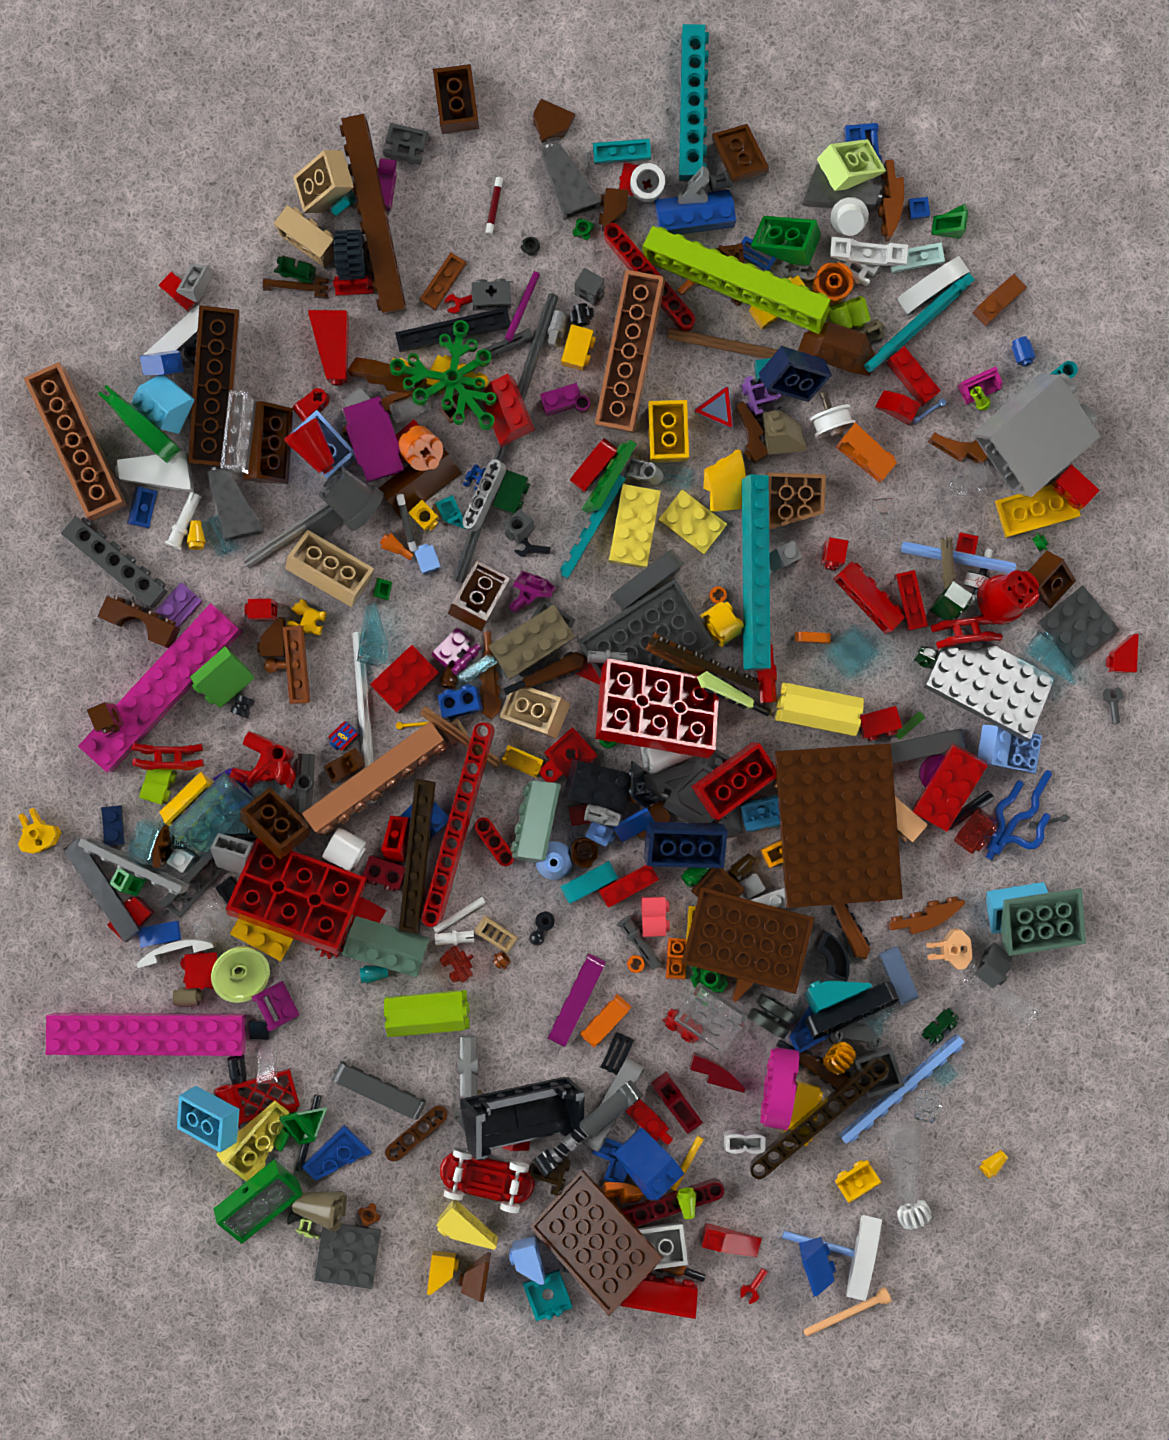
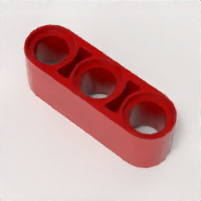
(593, 464)
(486, 835)

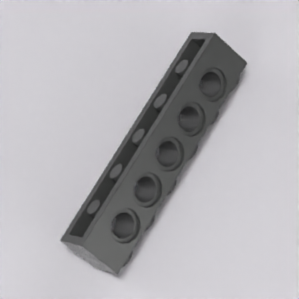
(74, 533)

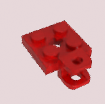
(557, 754)

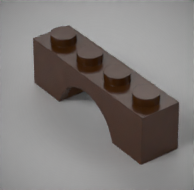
(118, 613)

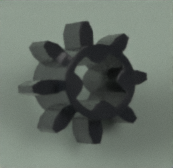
(581, 314)

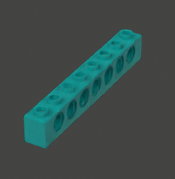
(693, 35)

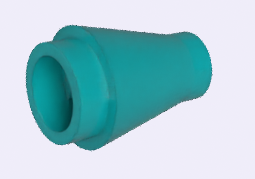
(372, 973)

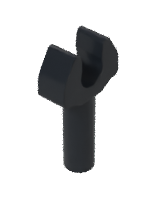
(532, 548)

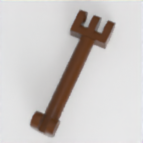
(317, 287)

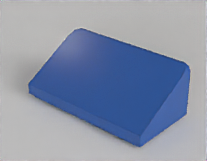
(142, 507)
(633, 825)

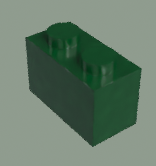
(511, 492)
(951, 602)

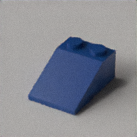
(648, 1164)

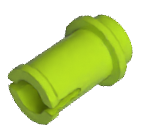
(981, 400)

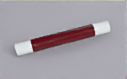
(494, 205)

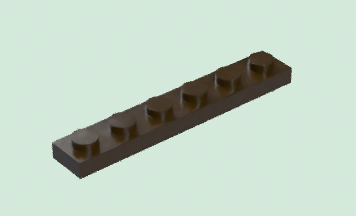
(697, 659)

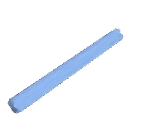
(959, 557)

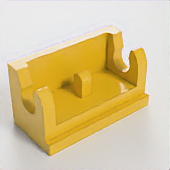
(522, 761)

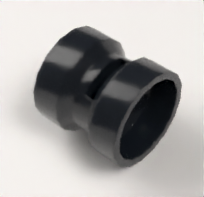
(242, 706)

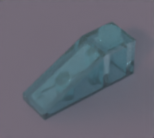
(373, 641)
(1046, 651)

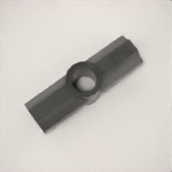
(305, 768)

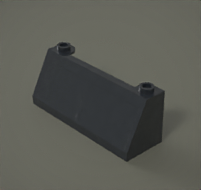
(521, 1114)

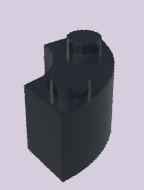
(835, 955)

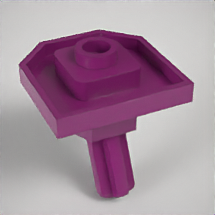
(531, 587)

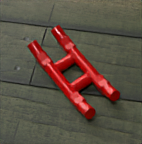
(959, 638)
(178, 751)

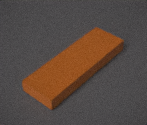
(443, 281)

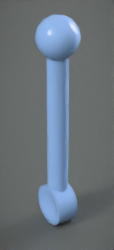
(942, 402)

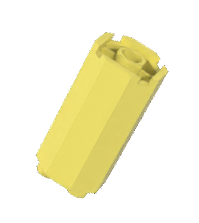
(819, 709)

